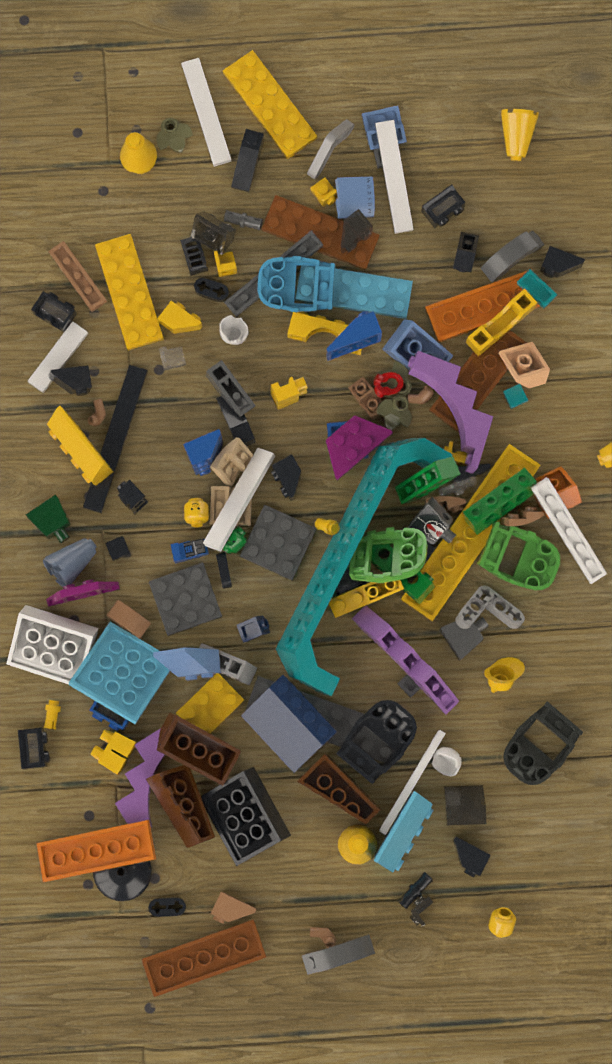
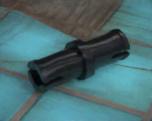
(415, 890)

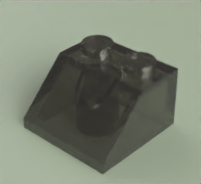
(212, 232)
(464, 805)

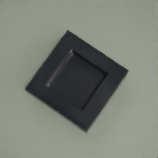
(117, 548)

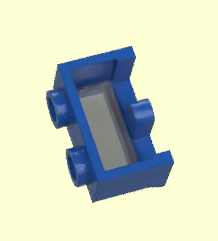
(101, 712)

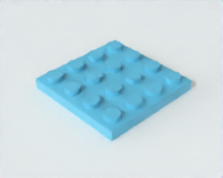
(120, 673)

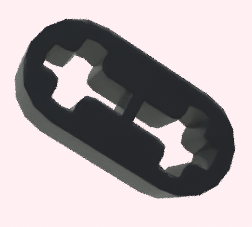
(210, 294)
(224, 570)
(167, 912)

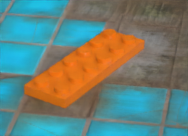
(472, 308)
(96, 851)

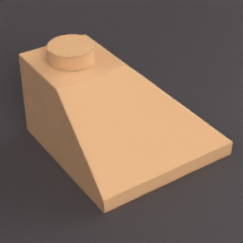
(526, 364)

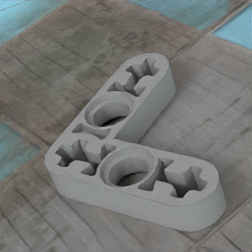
(334, 137)
(489, 603)

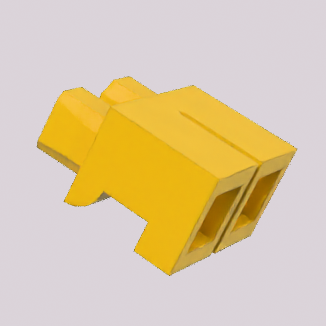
(288, 393)
(110, 759)

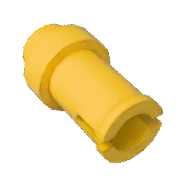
(329, 526)
(52, 714)

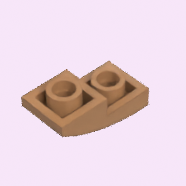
(365, 397)
(452, 503)
(523, 516)
(128, 618)

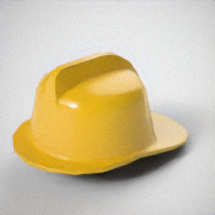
(504, 673)

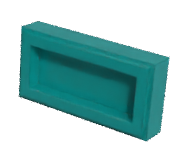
(537, 288)

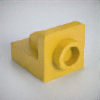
(324, 192)
(459, 456)

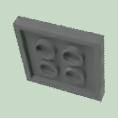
(278, 542)
(185, 599)

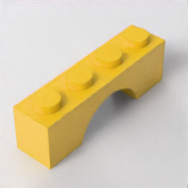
(304, 326)
(493, 330)

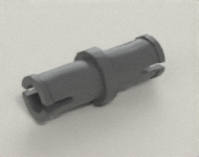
(243, 220)

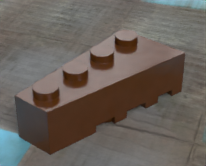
(337, 787)
(182, 804)

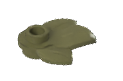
(174, 138)
(392, 383)
(392, 414)

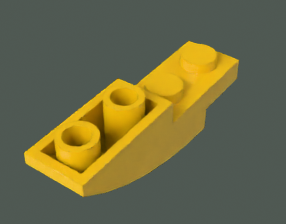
(363, 596)

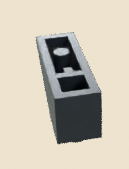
(247, 160)
(237, 425)

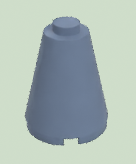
(70, 561)

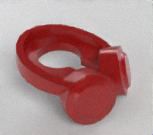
(382, 391)

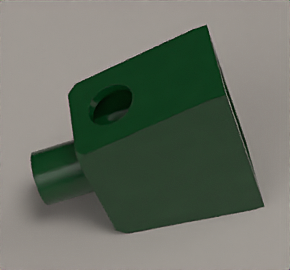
(51, 519)

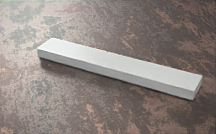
(206, 112)
(394, 176)
(239, 499)
(568, 530)
(412, 782)

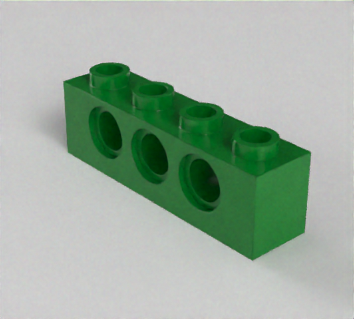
(427, 480)
(500, 501)
(417, 590)

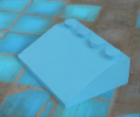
(403, 831)

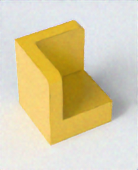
(225, 264)

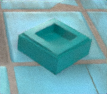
(515, 396)

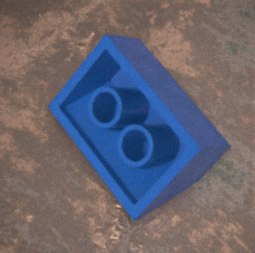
(204, 451)

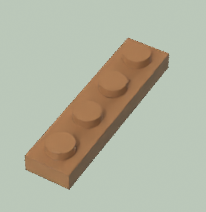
(77, 276)

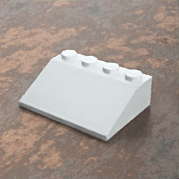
(50, 644)

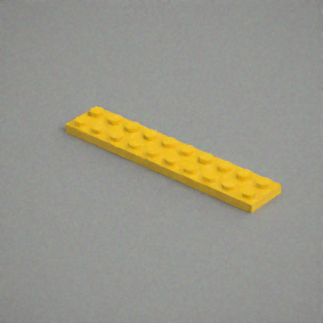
(453, 559)

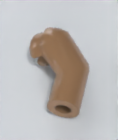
(423, 397)
(99, 413)
(325, 934)

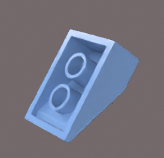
(409, 340)
(190, 662)

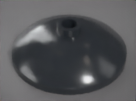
(127, 886)

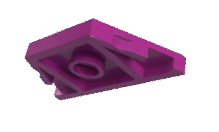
(353, 443)
(86, 590)

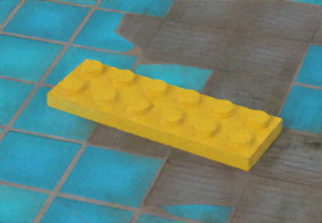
(270, 104)
(129, 292)

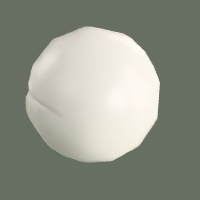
(233, 330)
(446, 761)

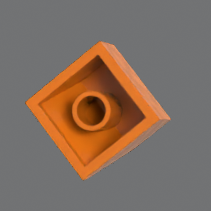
(564, 486)

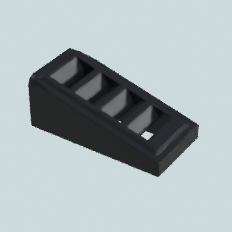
(197, 268)
(482, 468)

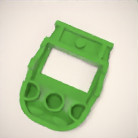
(407, 560)
(536, 564)

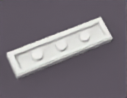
(58, 356)

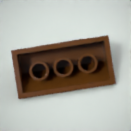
(197, 749)

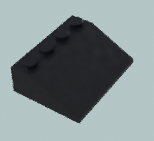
(245, 816)

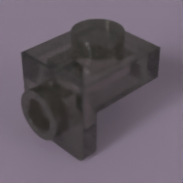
(420, 905)

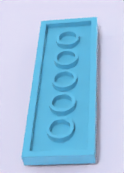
(360, 292)

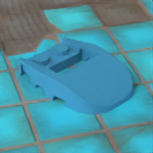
(278, 283)

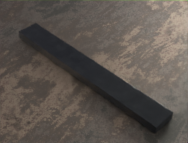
(117, 435)

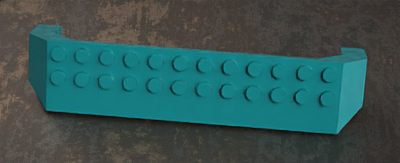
(295, 644)

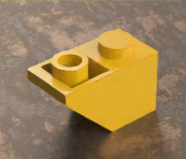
(178, 320)

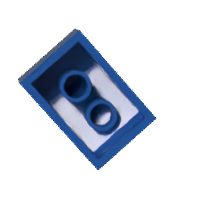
(359, 334)

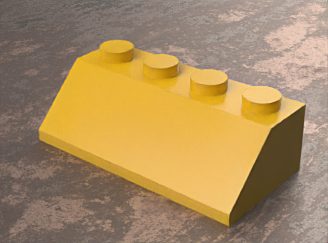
(78, 446)

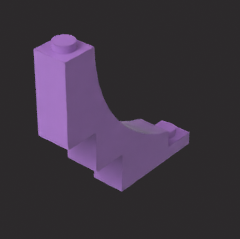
(471, 423)
(406, 658)
(136, 804)

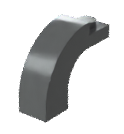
(511, 254)
(338, 954)

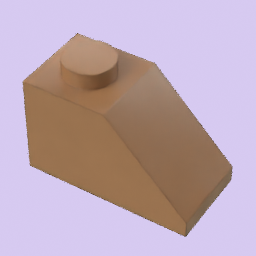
(229, 908)

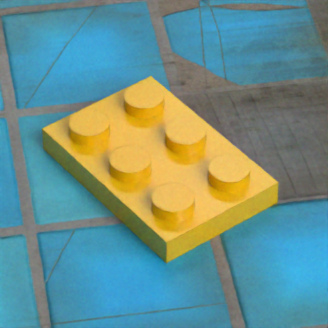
(211, 704)

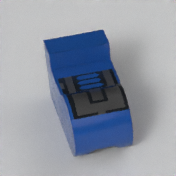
(189, 550)

